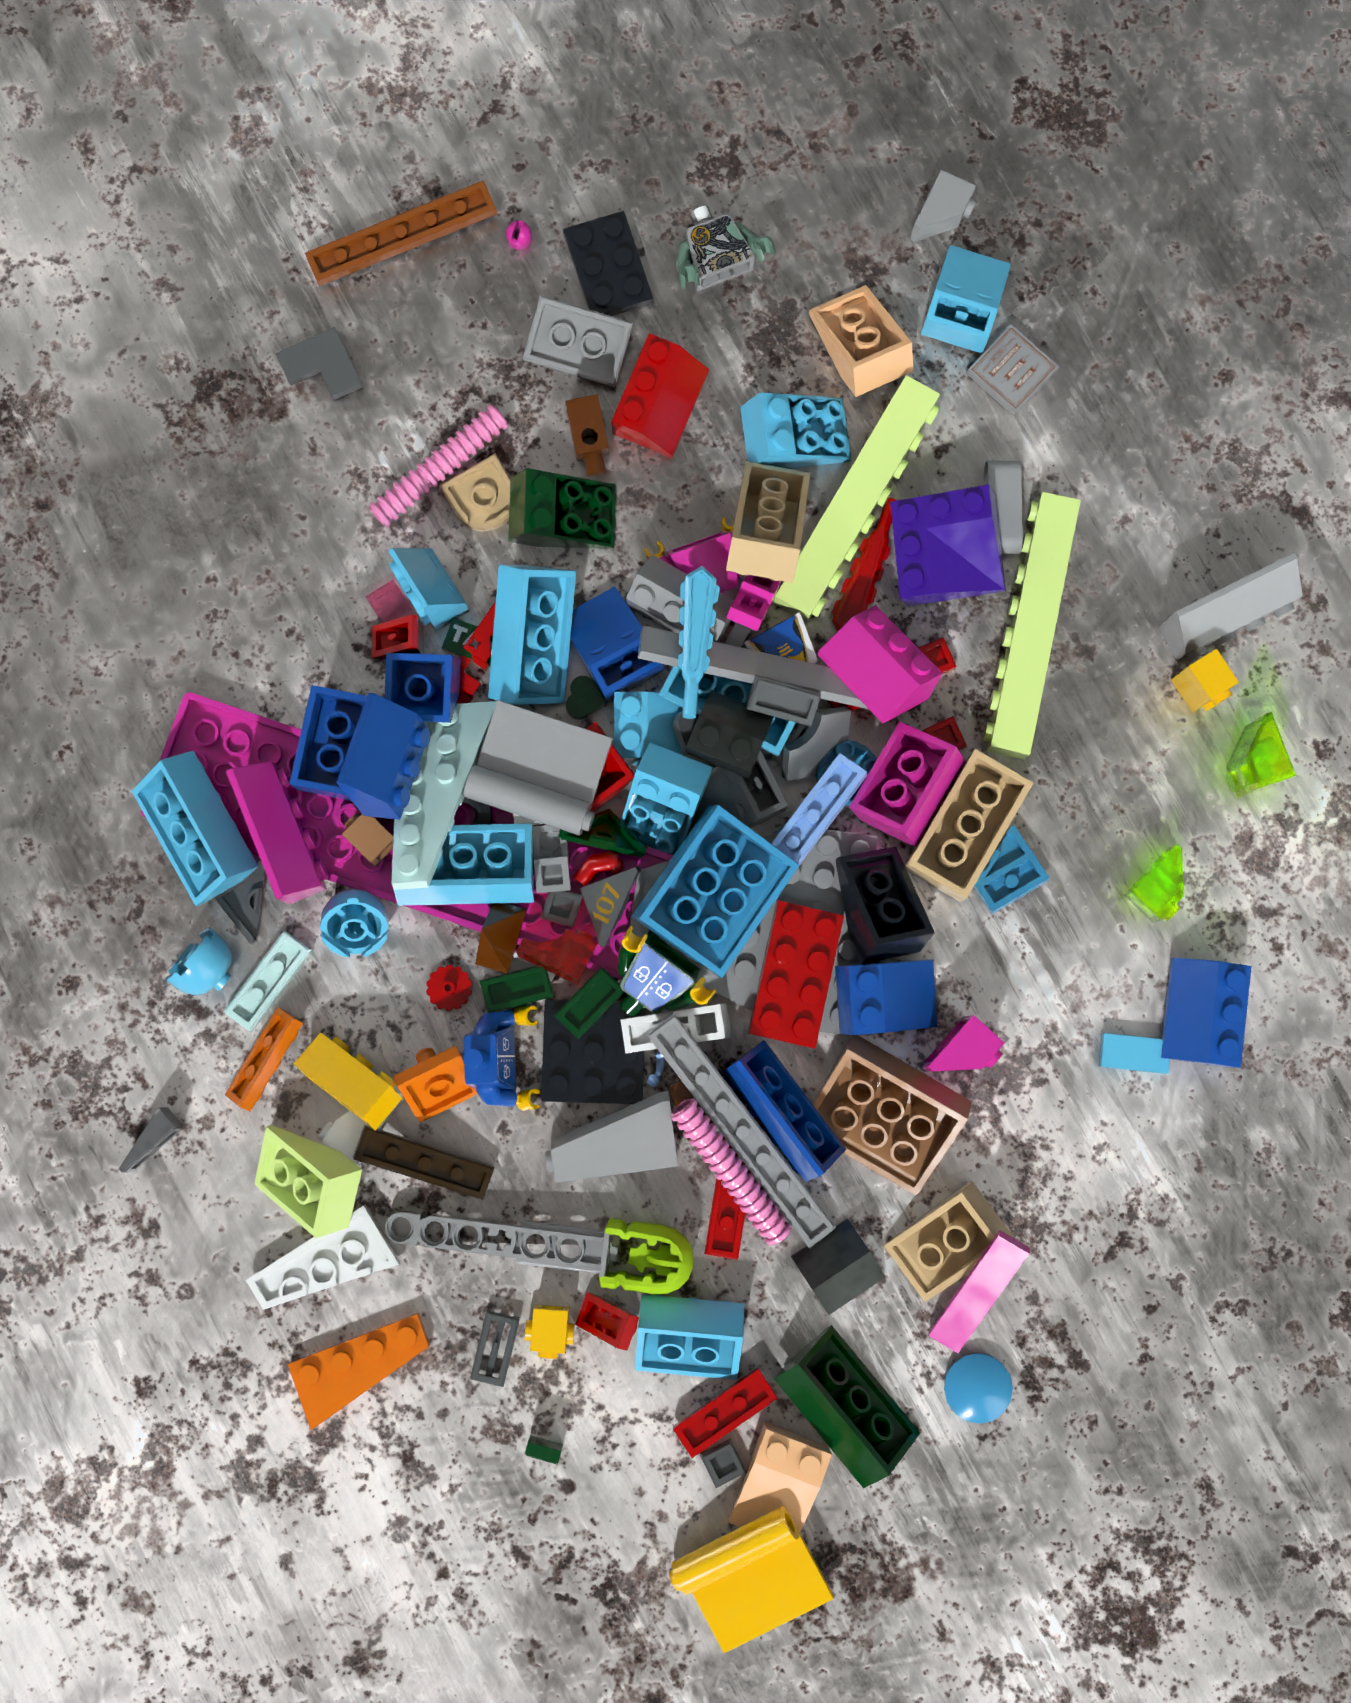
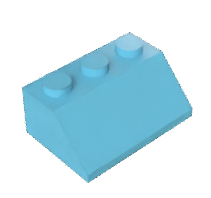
(689, 1336)

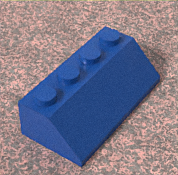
(785, 1111)

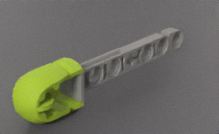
(594, 1245)

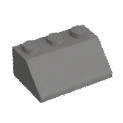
(657, 597)

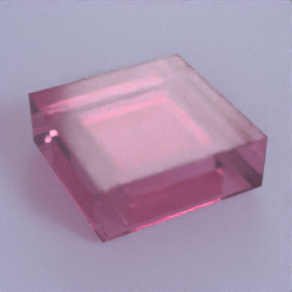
(388, 602)

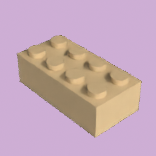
(769, 522)
(968, 825)

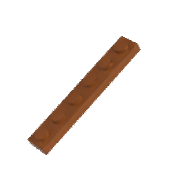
(401, 233)

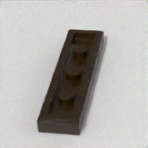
(423, 1162)

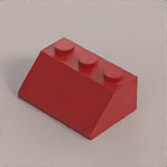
(659, 396)

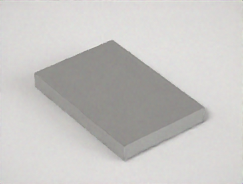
(578, 341)

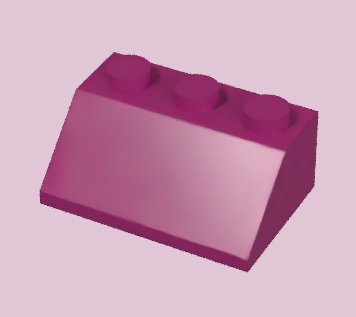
(880, 664)

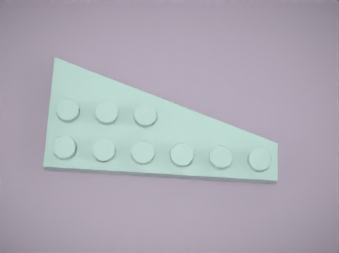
(437, 793)

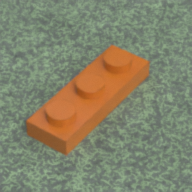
(263, 1059)

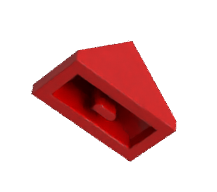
(398, 636)

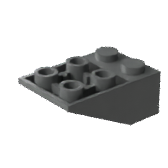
(746, 799)

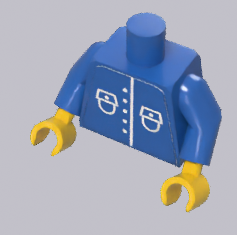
(491, 1058)

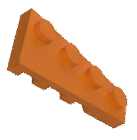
(348, 1369)

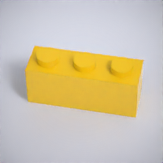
(349, 1079)

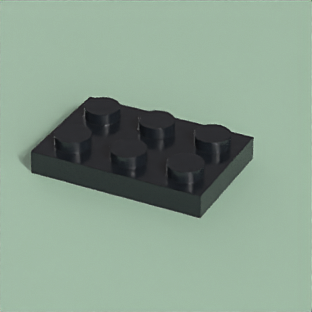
(608, 265)

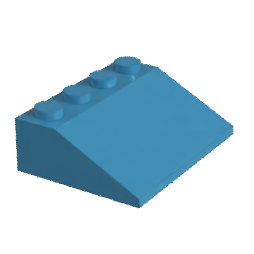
(715, 890)

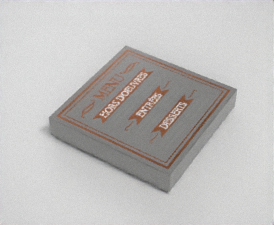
(1012, 370)

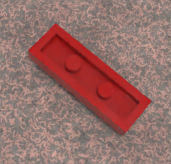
(725, 1412)

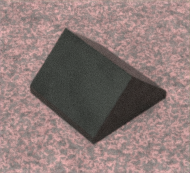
(838, 1267)

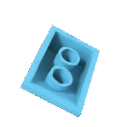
(642, 720)

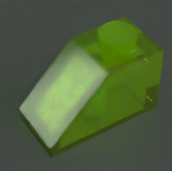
(1160, 887)

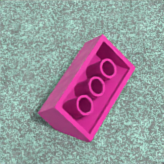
(277, 831)

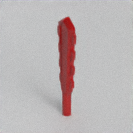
(866, 570)

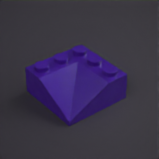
(948, 546)

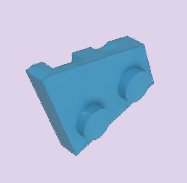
(1010, 873)

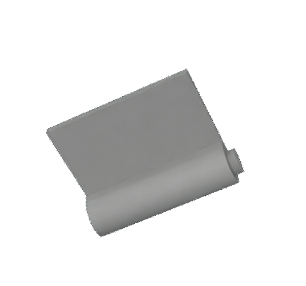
(539, 768)

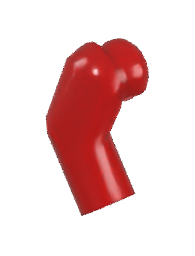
(596, 863)

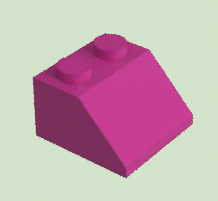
(965, 1048)

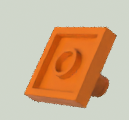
(434, 1082)

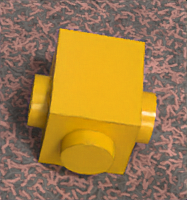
(549, 1331)

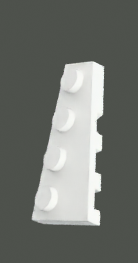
(325, 1262)

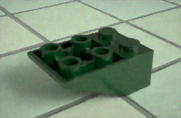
(561, 511)

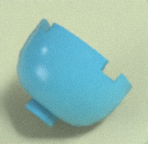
(354, 923)
(202, 965)

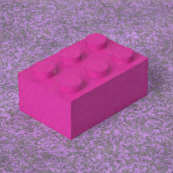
(907, 784)

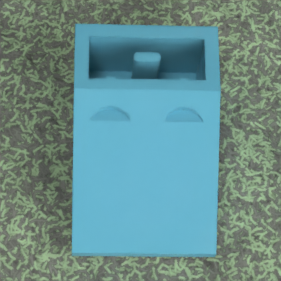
(966, 299)
(795, 430)
(427, 586)
(665, 798)

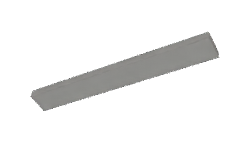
(744, 663)
(740, 1129)

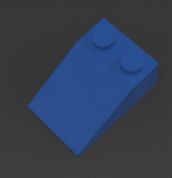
(886, 997)

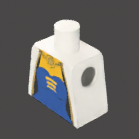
(785, 640)

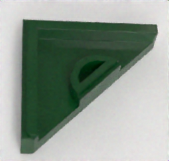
(609, 834)

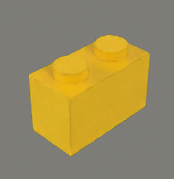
(1205, 682)

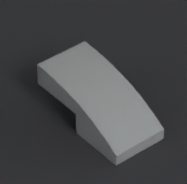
(550, 860)

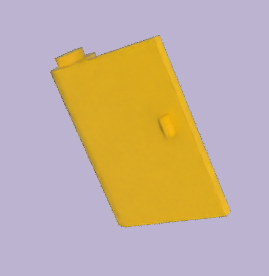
(752, 1579)

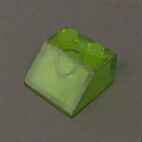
(1258, 758)

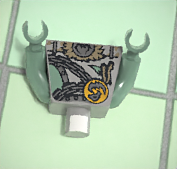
(718, 250)

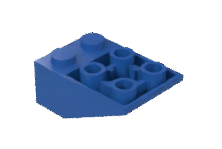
(608, 644)

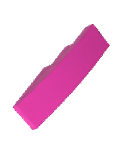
(753, 601)

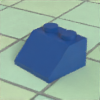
(424, 684)

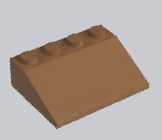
(890, 1113)

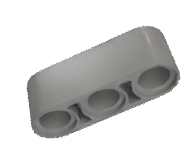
(1006, 483)

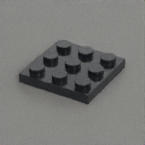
(593, 1066)

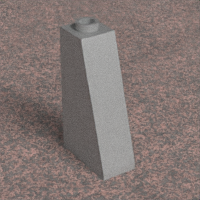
(616, 1144)

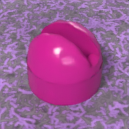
(524, 237)

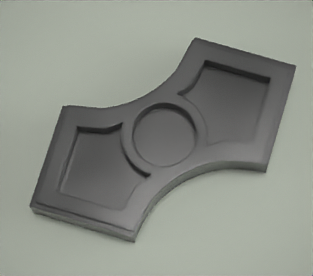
(805, 754)

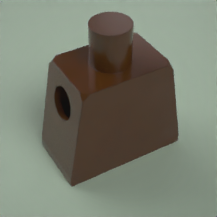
(587, 421)

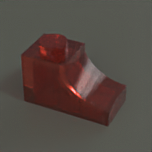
(563, 956)

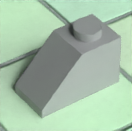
(944, 207)

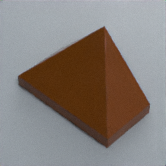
(500, 936)

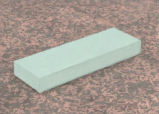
(268, 981)

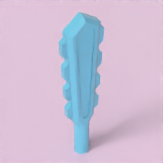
(697, 617)

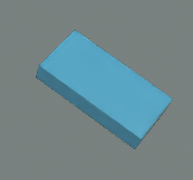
(1132, 1053)

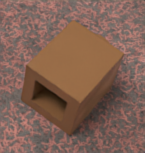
(368, 837)

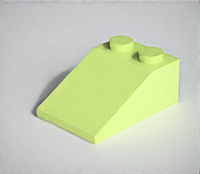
(308, 1181)

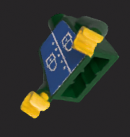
(657, 976)

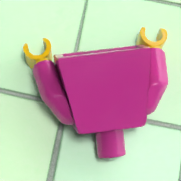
(708, 552)

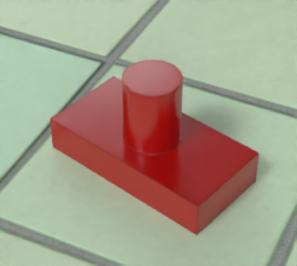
(607, 1321)

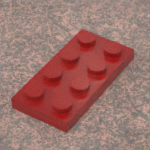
(795, 974)

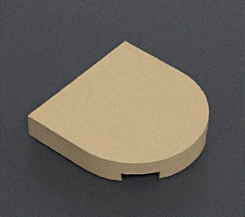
(480, 495)

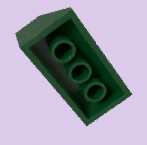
(848, 1407)

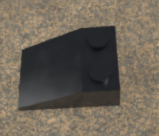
(881, 906)

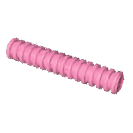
(438, 465)
(729, 1169)

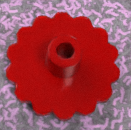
(449, 987)

